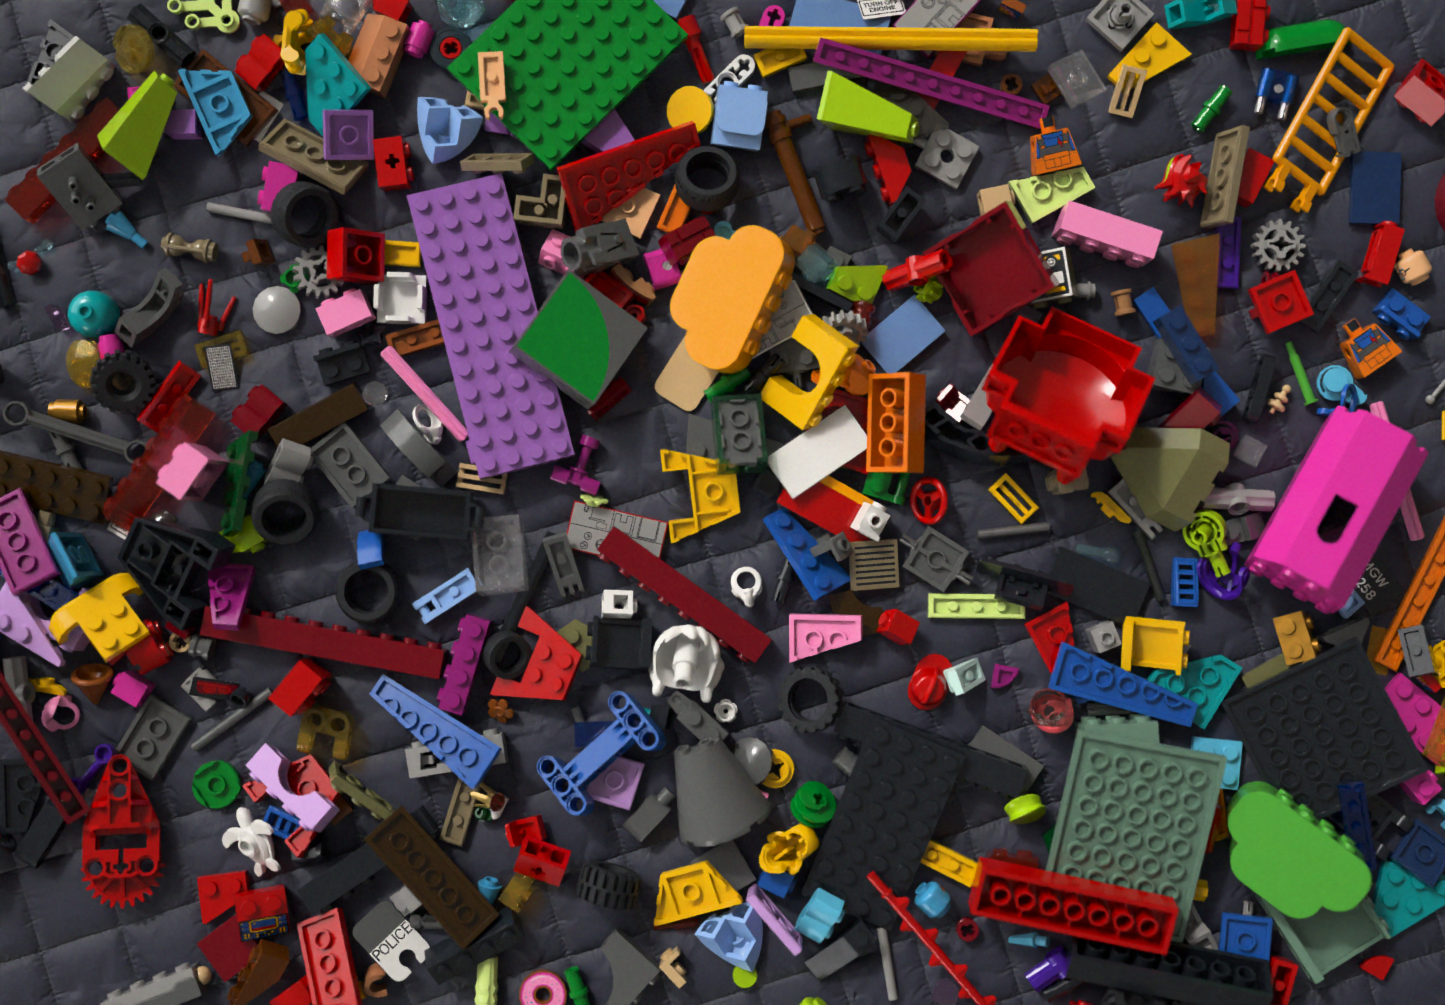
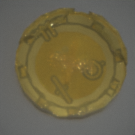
(133, 48)

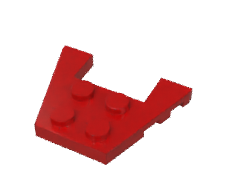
(550, 666)
(303, 778)

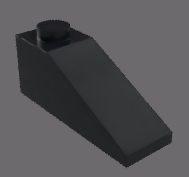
(841, 949)

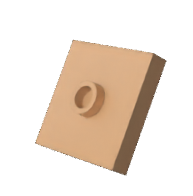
(636, 211)

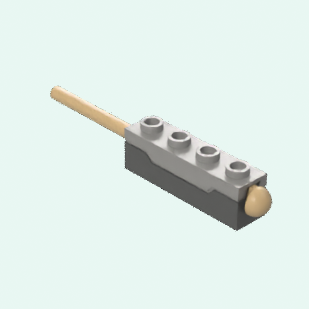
(165, 989)

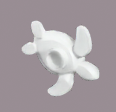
(254, 841)

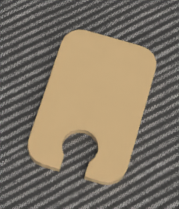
(684, 379)

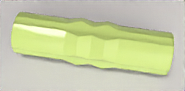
(486, 982)

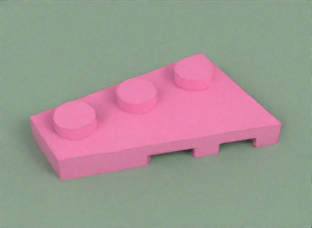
(821, 632)

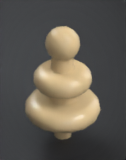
(1279, 399)

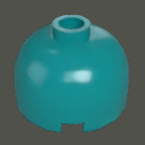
(93, 314)

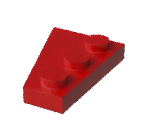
(1048, 632)

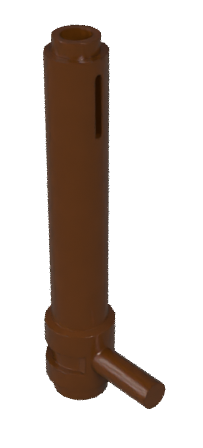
(781, 138)

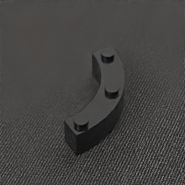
(963, 443)

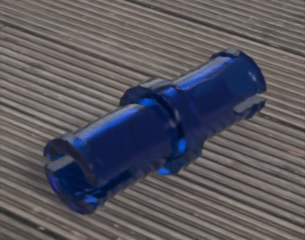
(294, 95)

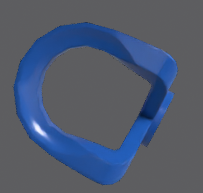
(1354, 397)

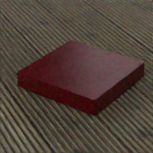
(226, 950)

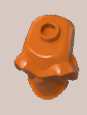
(855, 376)

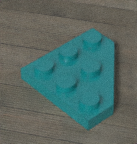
(330, 81)
(1203, 682)
(1403, 898)

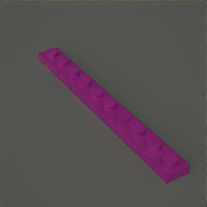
(929, 83)

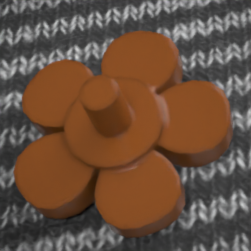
(500, 710)

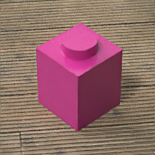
(132, 688)

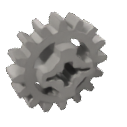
(1278, 235)
(310, 268)
(849, 325)

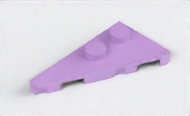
(25, 628)

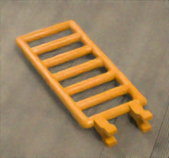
(1285, 167)

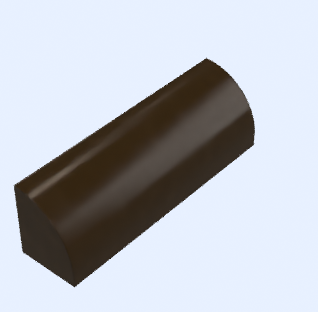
(320, 416)

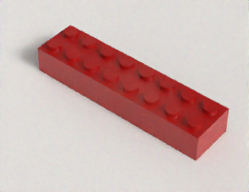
(1073, 905)

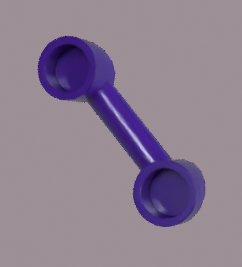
(102, 754)

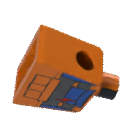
(1052, 148)
(1367, 348)

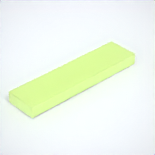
(972, 606)

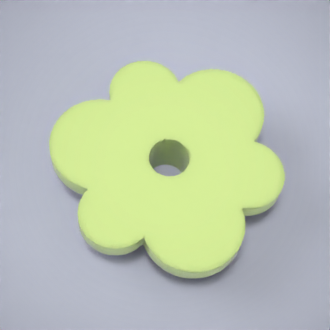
(594, 501)

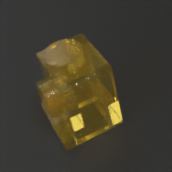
(517, 891)

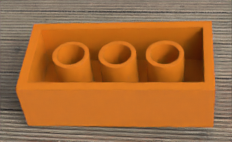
(896, 423)

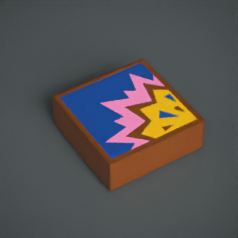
(1012, 8)

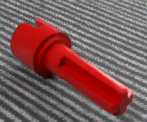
(691, 27)

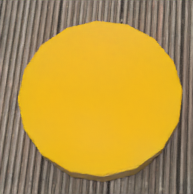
(690, 105)

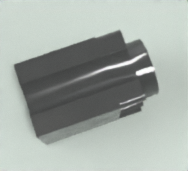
(592, 248)

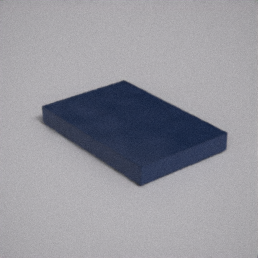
(1374, 187)

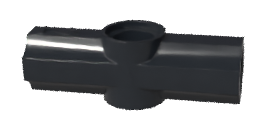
(170, 44)

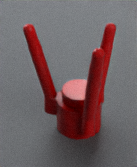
(207, 323)

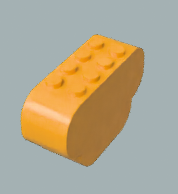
(731, 296)

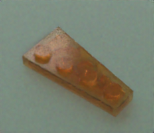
(1198, 279)

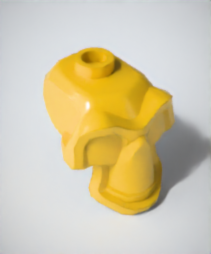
(788, 849)

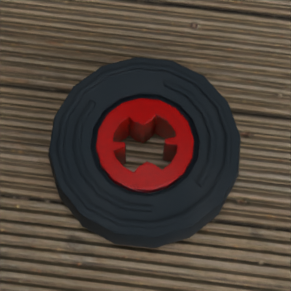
(448, 37)

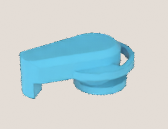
(1333, 383)

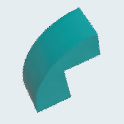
(1197, 12)

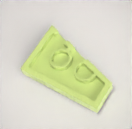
(1050, 192)

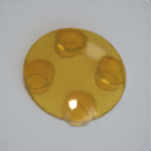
(79, 361)

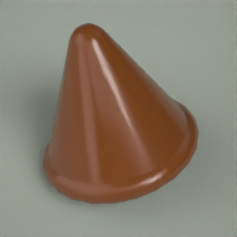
(93, 680)

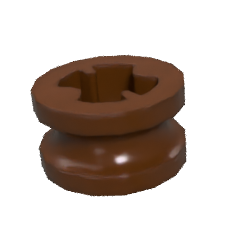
(1018, 83)

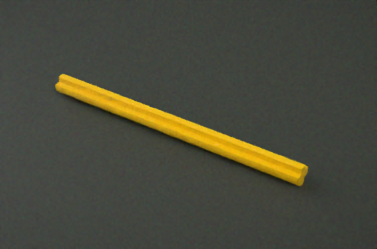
(893, 38)

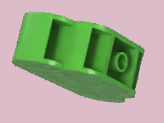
(1292, 854)

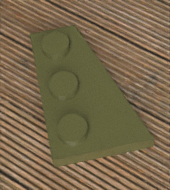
(353, 787)

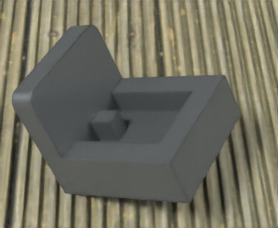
(838, 544)

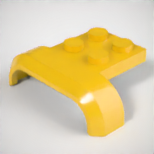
(103, 617)

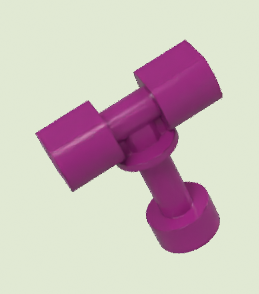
(577, 475)

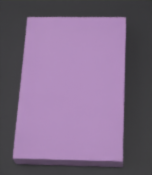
(774, 918)

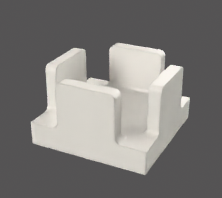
(401, 299)

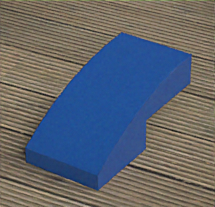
(370, 549)

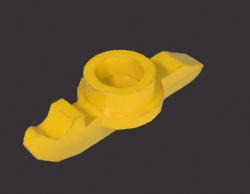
(1110, 508)
(48, 685)

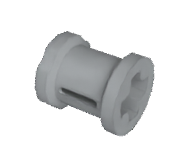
(734, 22)

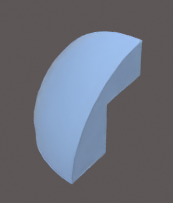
(445, 128)
(734, 935)

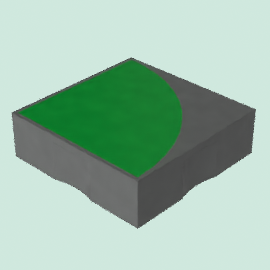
(578, 339)

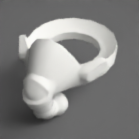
(432, 433)
(746, 595)

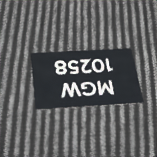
(1377, 586)

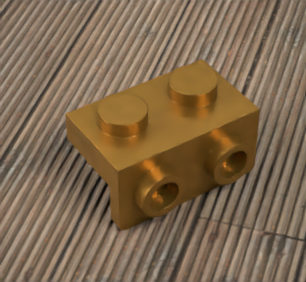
(1296, 637)

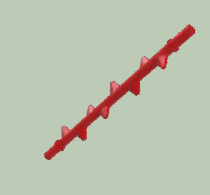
(929, 937)

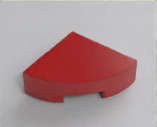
(1377, 965)

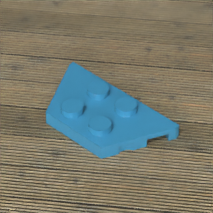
(218, 105)

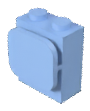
(739, 116)

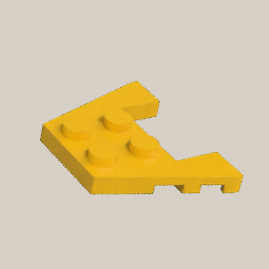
(712, 495)

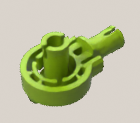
(1209, 539)

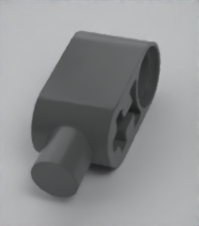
(649, 814)

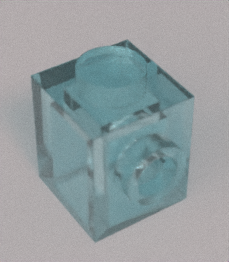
(816, 264)

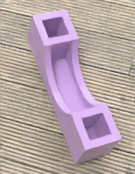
(272, 769)

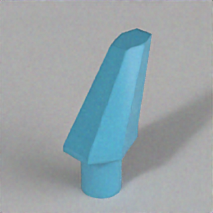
(1030, 939)

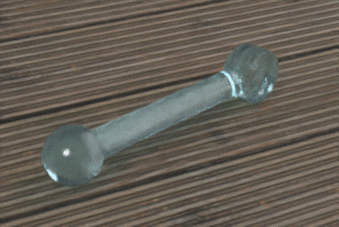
(46, 244)

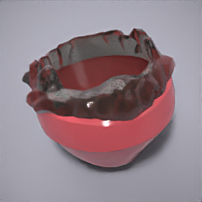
(1051, 711)

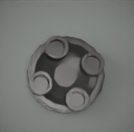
(754, 758)

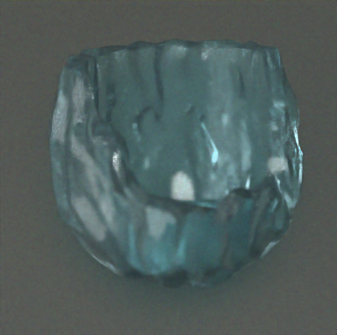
(460, 12)

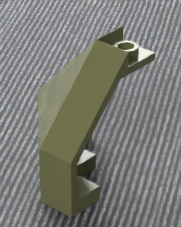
(1171, 471)

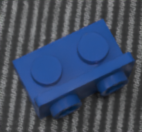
(1401, 315)

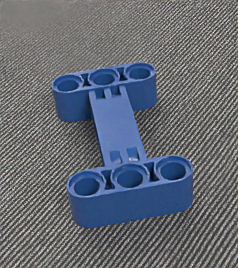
(600, 754)

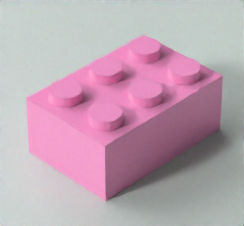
(191, 472)

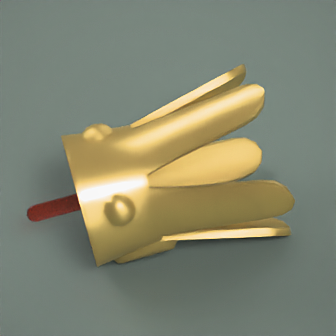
(492, 800)

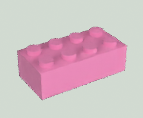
(1106, 234)

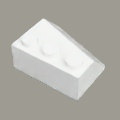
(72, 79)

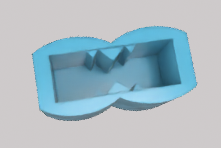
(820, 915)

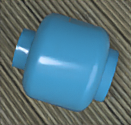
(932, 899)

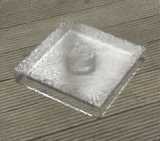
(1076, 79)

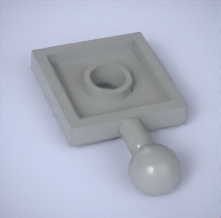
(931, 163)

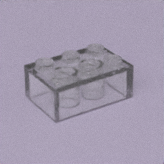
(500, 555)

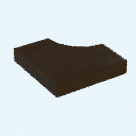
(847, 604)

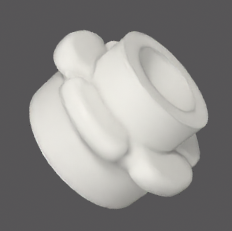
(725, 717)

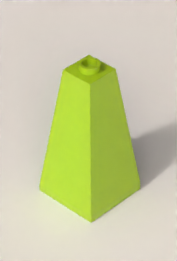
(859, 111)
(138, 125)

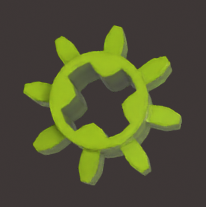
(929, 292)

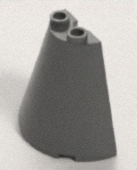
(715, 795)

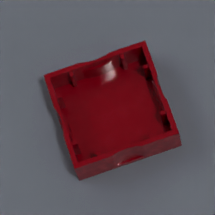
(994, 268)

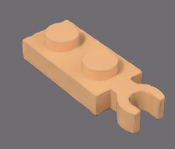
(492, 81)

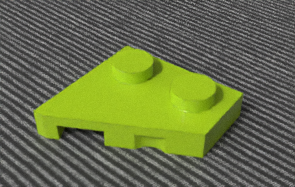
(857, 282)

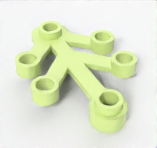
(208, 5)

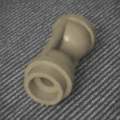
(201, 249)

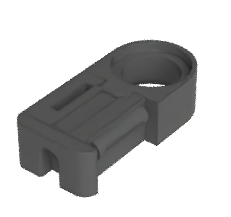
(1345, 134)

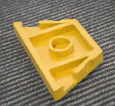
(693, 892)

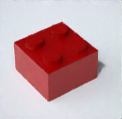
(355, 256)
(301, 686)

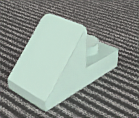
(964, 676)

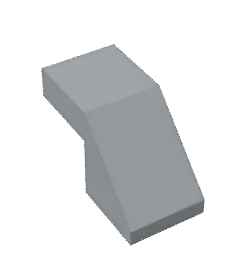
(1197, 932)

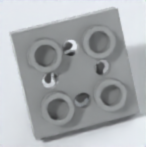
(1123, 12)

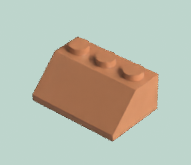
(379, 51)

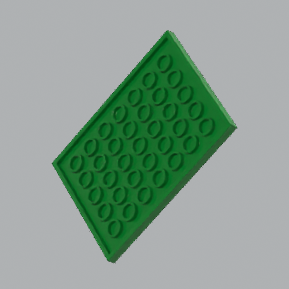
(569, 65)

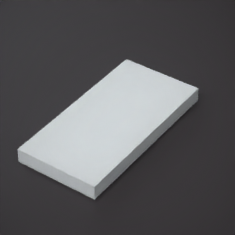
(818, 452)

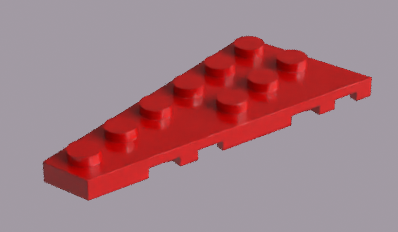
(615, 175)

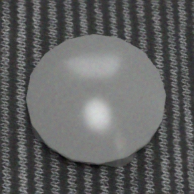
(276, 310)

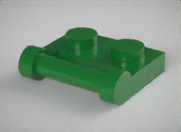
(878, 484)

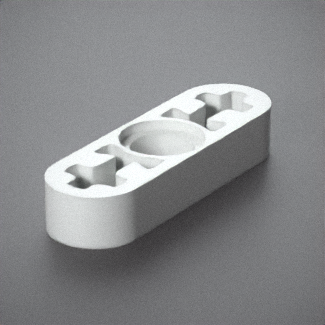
(735, 66)

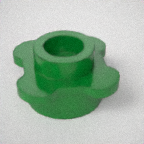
(287, 277)

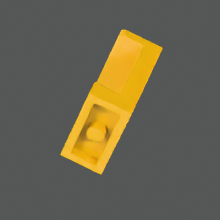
(1154, 644)

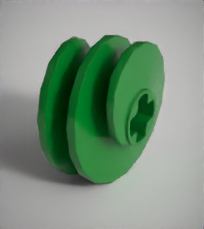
(813, 804)

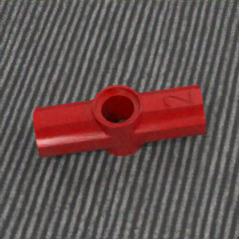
(917, 270)

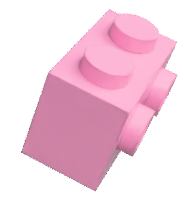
(345, 312)

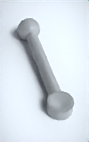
(1430, 399)

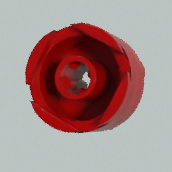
(151, 650)

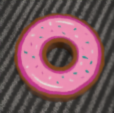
(543, 979)

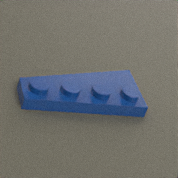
(818, 573)

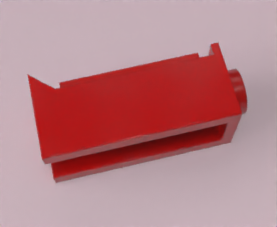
(1381, 254)

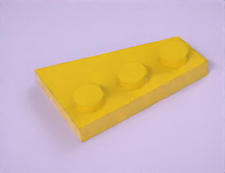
(1154, 52)

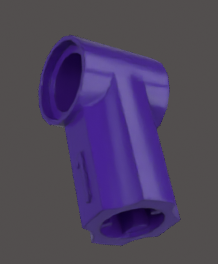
(1048, 970)

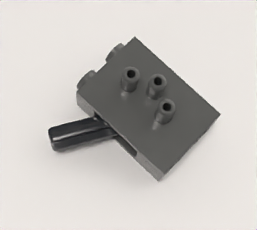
(83, 187)

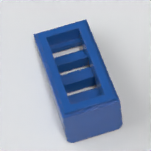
(1193, 582)
(283, 814)

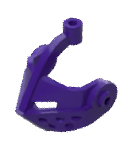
(1209, 581)

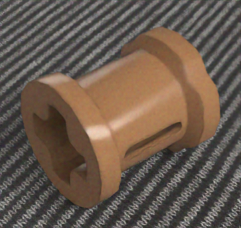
(1123, 302)

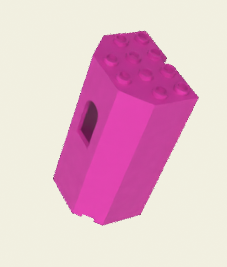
(1349, 458)

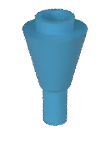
(121, 226)
(256, 472)
(489, 888)

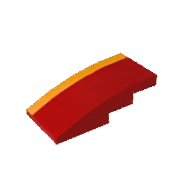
(829, 506)

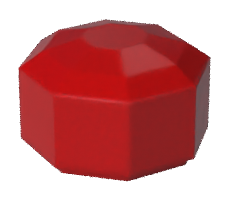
(29, 262)

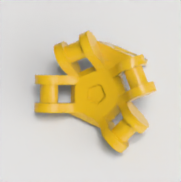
(291, 41)

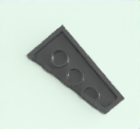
(701, 441)

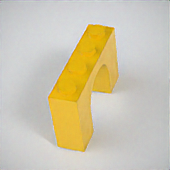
(834, 355)

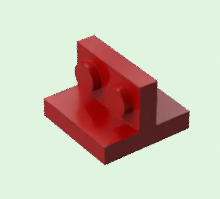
(1279, 302)

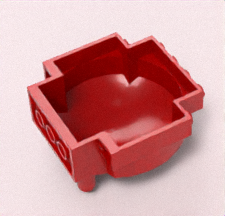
(1064, 393)

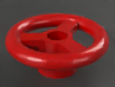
(931, 500)

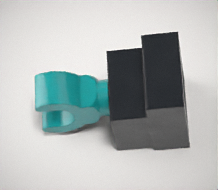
(661, 715)

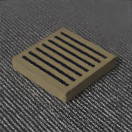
(874, 564)

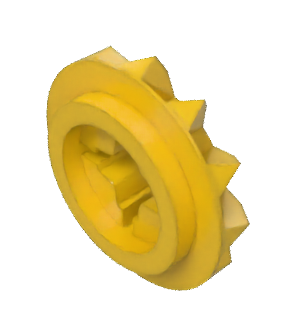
(786, 770)

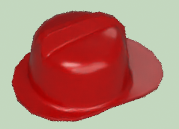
(928, 683)

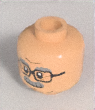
(1413, 267)

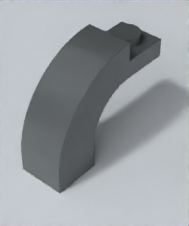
(152, 311)
(418, 449)

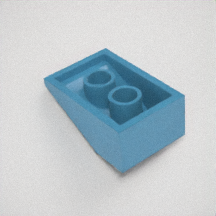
(74, 559)

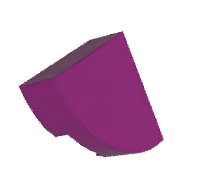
(1003, 675)

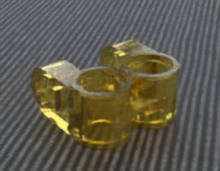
(328, 717)

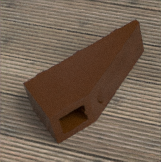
(263, 970)

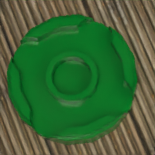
(216, 784)

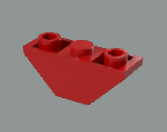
(890, 166)

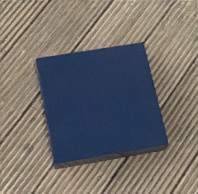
(1421, 854)

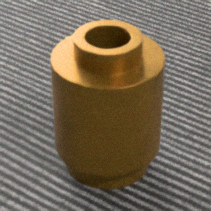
(68, 410)

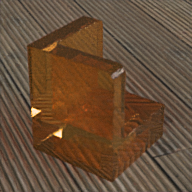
(798, 239)

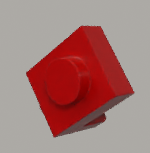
(530, 826)

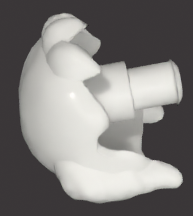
(686, 660)

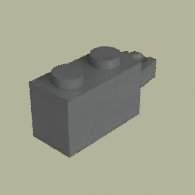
(696, 717)

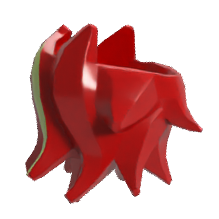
(1183, 180)

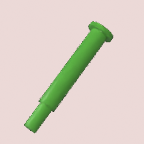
(1300, 374)

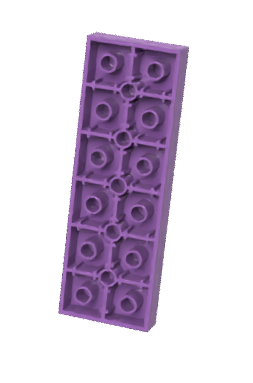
(482, 311)

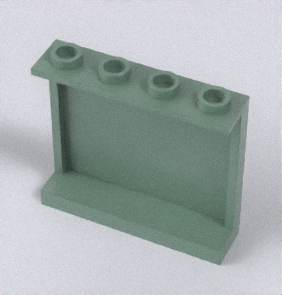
(1328, 935)

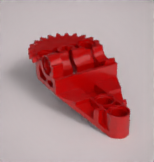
(121, 816)

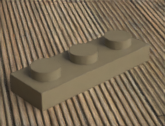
(498, 162)

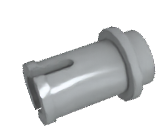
(1085, 290)

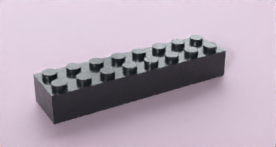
(1183, 974)

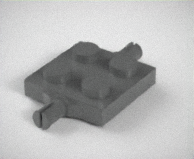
(797, 359)
(935, 559)

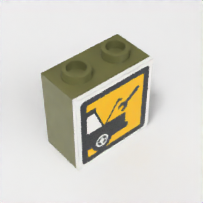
(1062, 266)

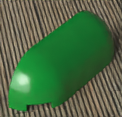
(1301, 38)

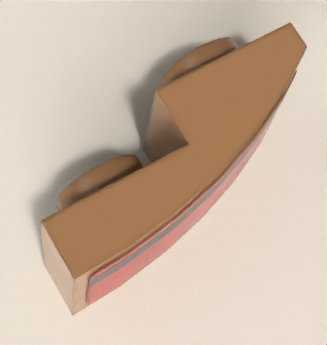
(642, 290)

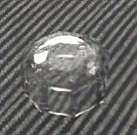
(374, 393)

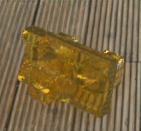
(324, 25)

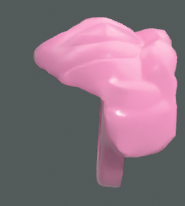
(49, 710)

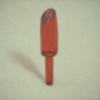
(679, 924)

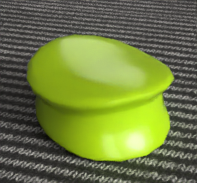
(1025, 809)

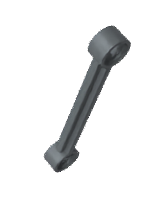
(72, 430)

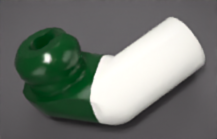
(487, 814)

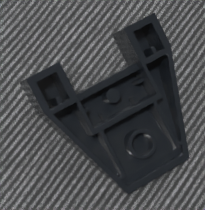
(166, 562)

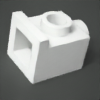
(863, 520)
(613, 597)

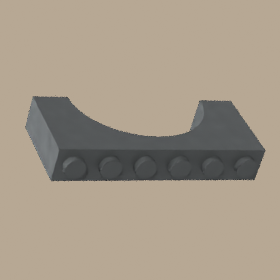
(630, 967)

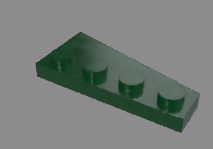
(237, 482)

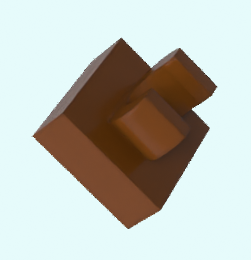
(1046, 89)
(258, 252)

